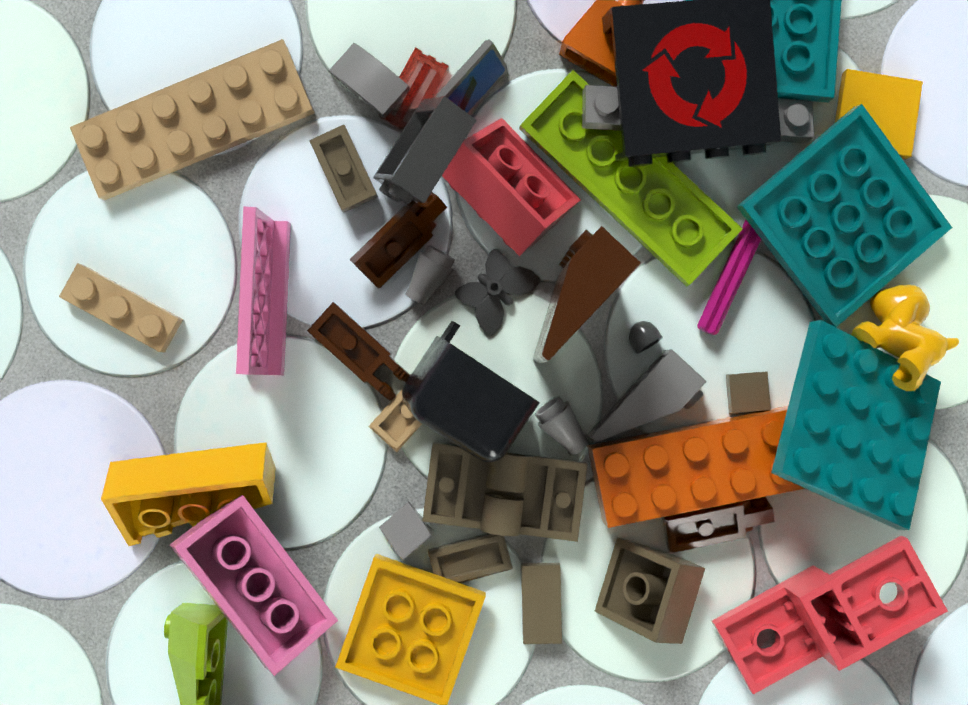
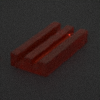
(428, 63)

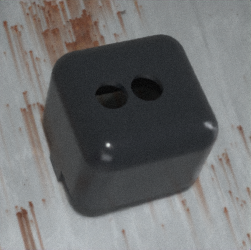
(466, 400)

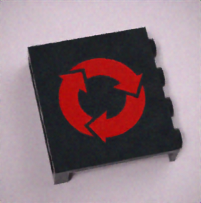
(694, 79)

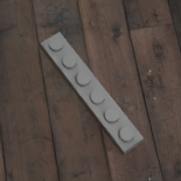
(601, 112)

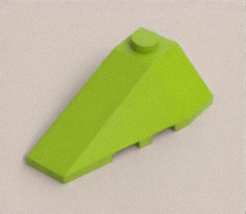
(197, 652)

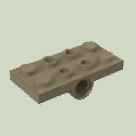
(505, 496)

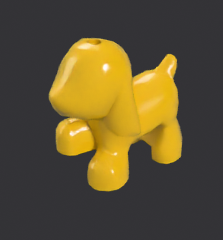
(917, 347)

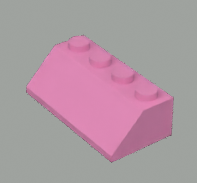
(254, 583)

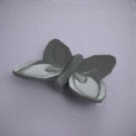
(493, 287)

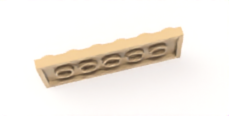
(192, 120)

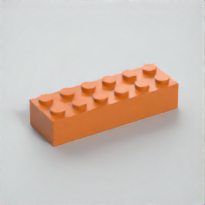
(688, 467)

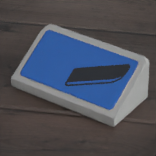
(475, 77)

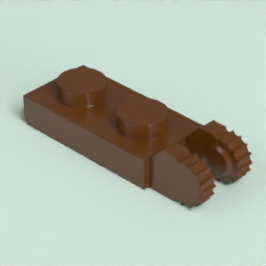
(356, 348)

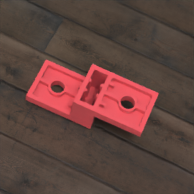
(830, 615)

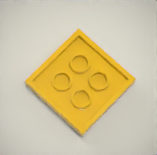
(410, 630)

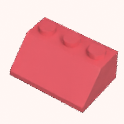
(509, 185)

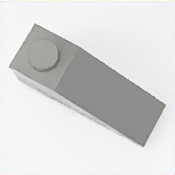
(658, 392)

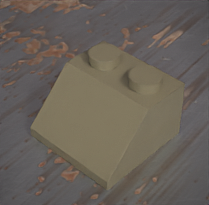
(649, 591)

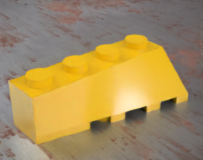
(184, 487)

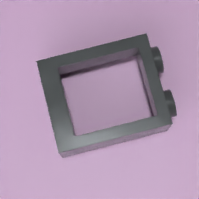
(423, 150)

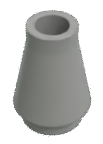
(429, 273)
(562, 425)

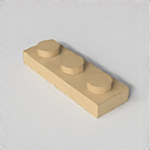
(121, 308)

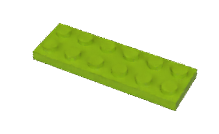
(650, 201)

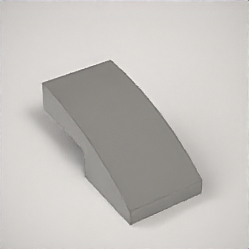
(369, 79)

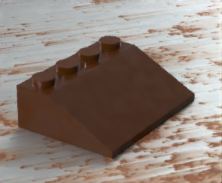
(589, 276)

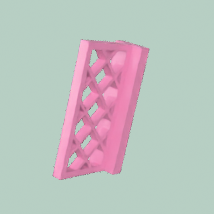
(263, 294)

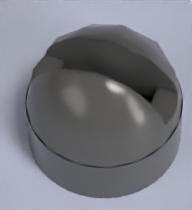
(643, 336)

